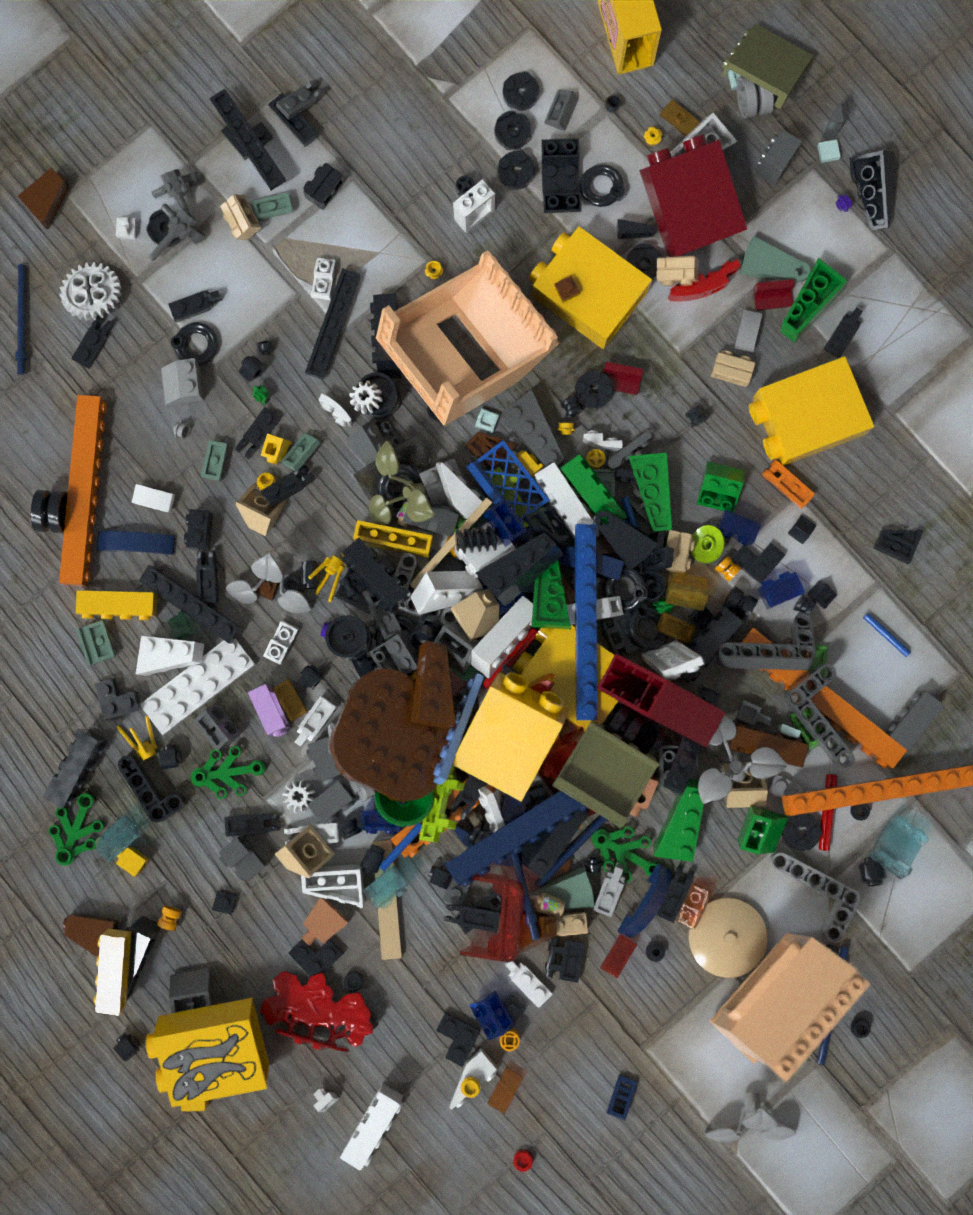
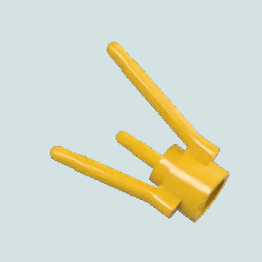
(333, 566)
(144, 749)

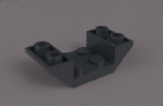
(560, 175)

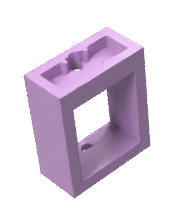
(269, 710)

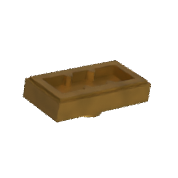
(679, 118)
(676, 628)
(290, 700)

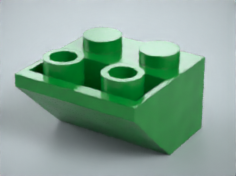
(720, 487)
(761, 831)

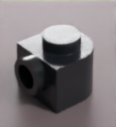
(251, 368)
(364, 665)
(310, 677)
(170, 757)
(440, 876)
(127, 1046)

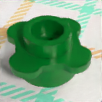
(260, 394)
(661, 606)

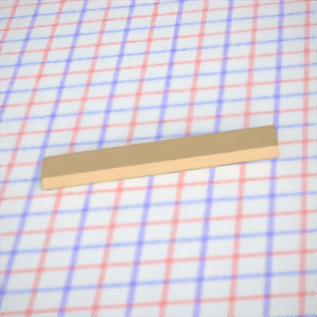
(451, 542)
(388, 917)

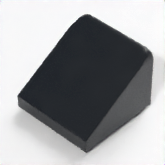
(802, 529)
(822, 594)

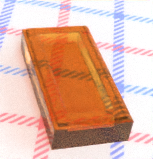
(505, 1090)

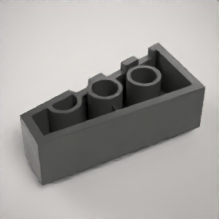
(532, 429)

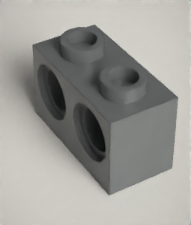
(217, 727)

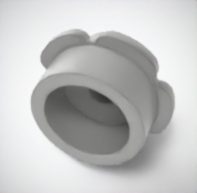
(181, 430)

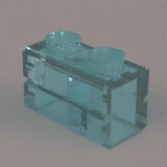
(117, 838)
(386, 887)

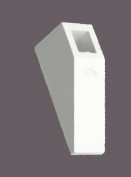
(458, 494)
(605, 609)
(477, 1066)

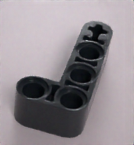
(148, 786)

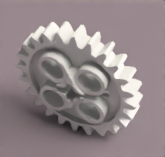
(107, 288)

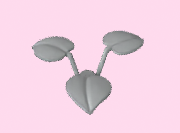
(271, 570)
(718, 785)
(756, 1118)

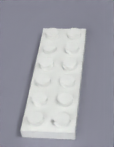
(672, 660)
(197, 685)

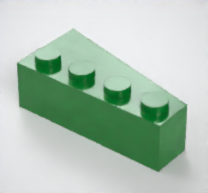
(815, 296)
(591, 487)
(681, 828)

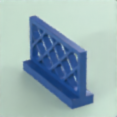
(492, 490)

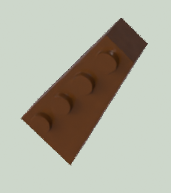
(432, 689)
(748, 741)

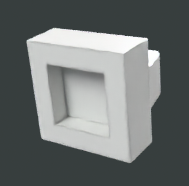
(126, 228)
(325, 1100)

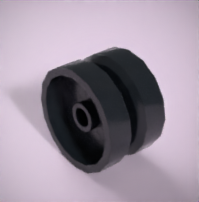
(390, 395)
(48, 511)
(345, 627)
(621, 727)

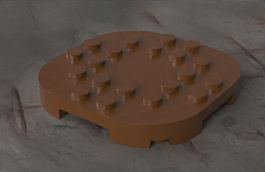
(380, 744)

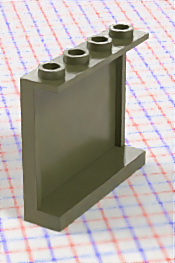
(768, 62)
(606, 774)

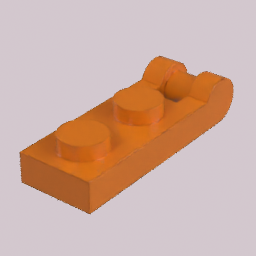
(788, 484)

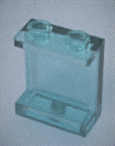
(898, 846)

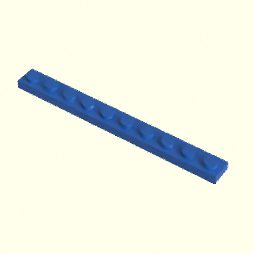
(585, 622)

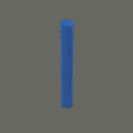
(629, 511)
(886, 634)
(400, 847)

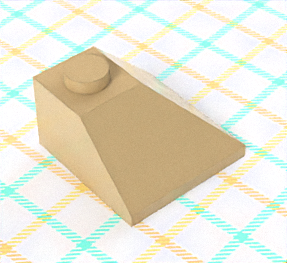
(257, 511)
(477, 614)
(305, 853)

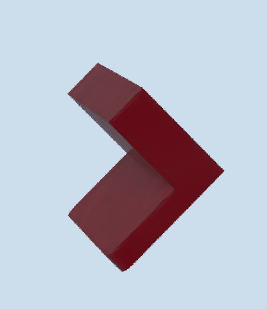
(773, 294)
(623, 377)

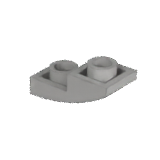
(748, 330)

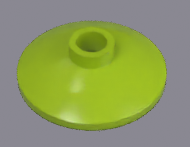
(702, 538)

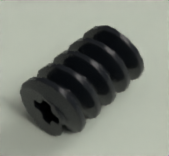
(476, 539)

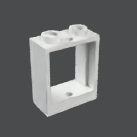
(472, 210)

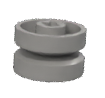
(753, 99)

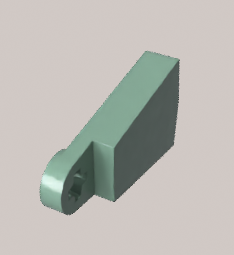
(771, 263)
(572, 888)

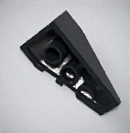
(875, 185)
(544, 853)

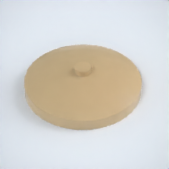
(728, 938)

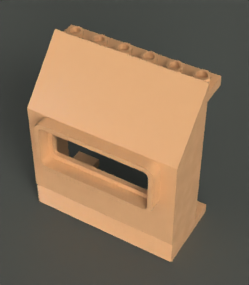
(493, 314)
(789, 1003)

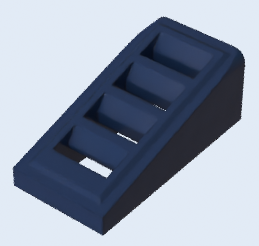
(622, 1116)

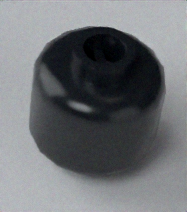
(872, 872)

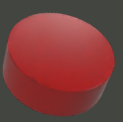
(522, 1160)

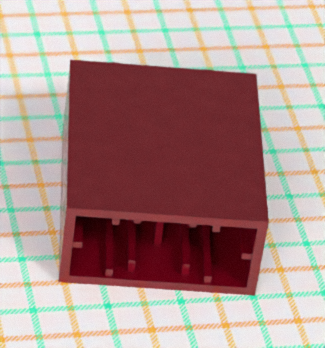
(692, 196)
(661, 700)

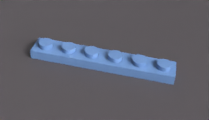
(454, 735)

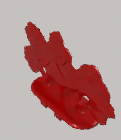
(315, 1007)

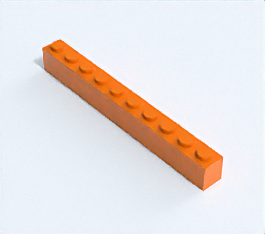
(82, 491)
(839, 714)
(877, 790)

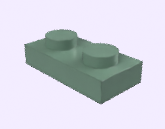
(272, 206)
(300, 452)
(214, 460)

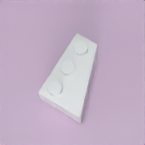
(443, 590)
(166, 654)
(337, 883)

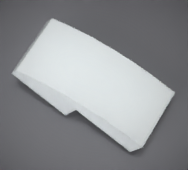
(323, 278)
(339, 413)
(595, 440)
(153, 498)
(281, 642)

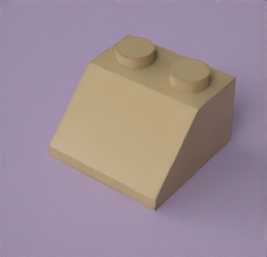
(746, 792)

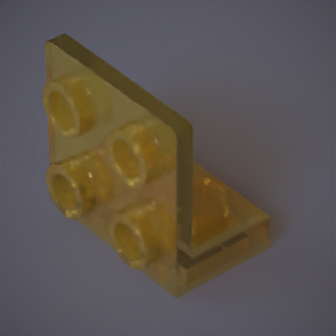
(686, 590)

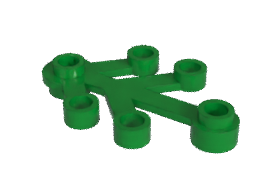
(224, 773)
(74, 832)
(622, 850)

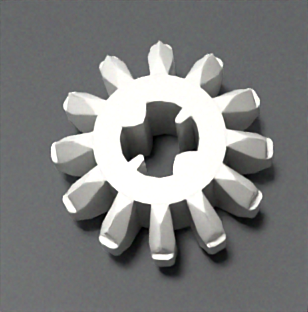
(362, 392)
(296, 802)

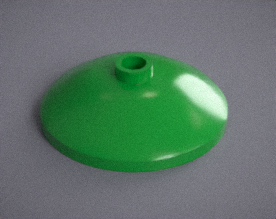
(403, 814)

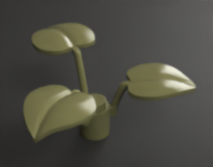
(418, 506)

